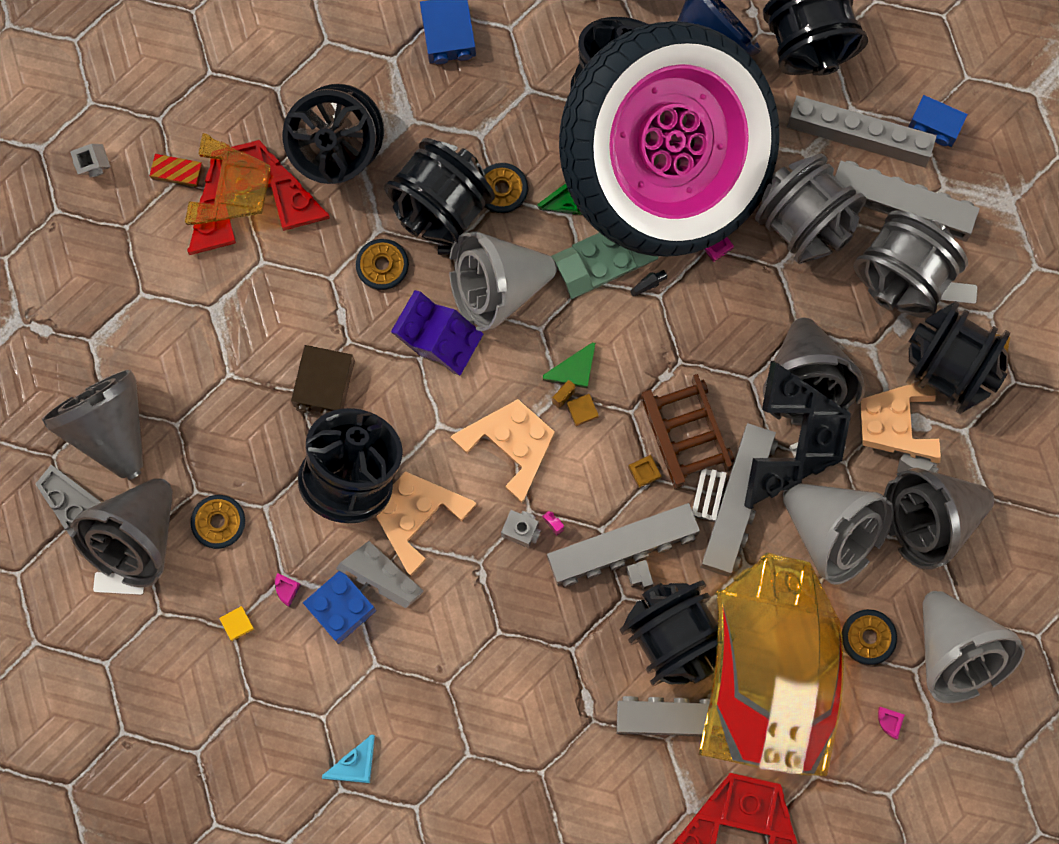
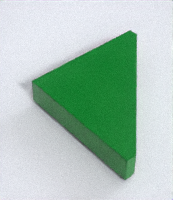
(559, 202)
(575, 368)

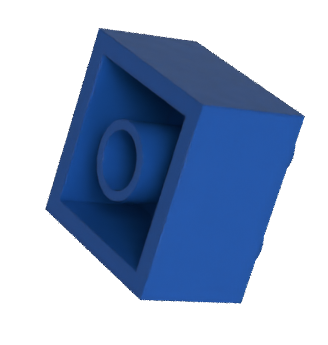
(339, 606)

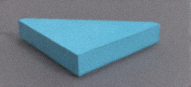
(355, 765)

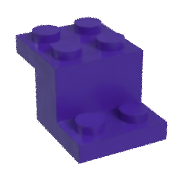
(437, 332)

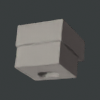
(640, 575)

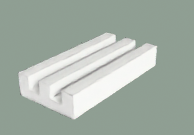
(712, 473)

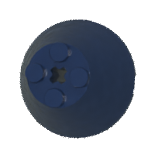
(719, 17)

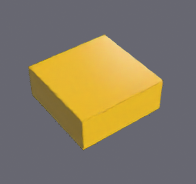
(236, 623)

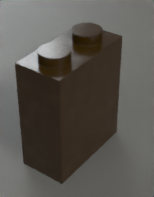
(322, 380)

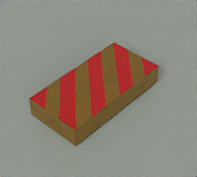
(176, 170)

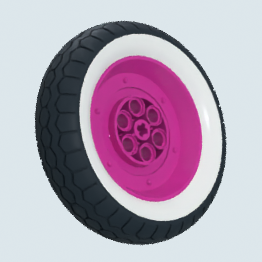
(620, 100)

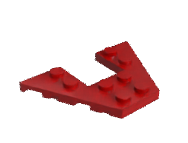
(293, 202)
(744, 805)

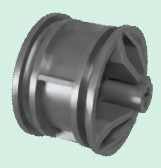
(810, 208)
(910, 264)

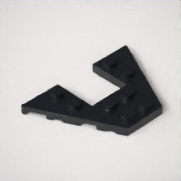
(819, 442)

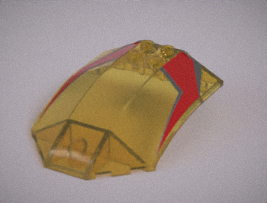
(776, 670)

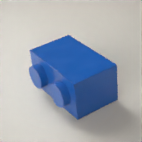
(938, 120)

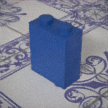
(447, 30)

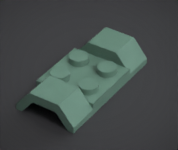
(595, 263)

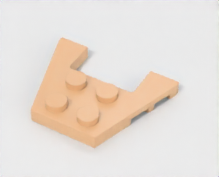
(888, 422)
(518, 435)
(410, 507)

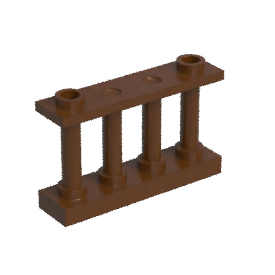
(662, 427)

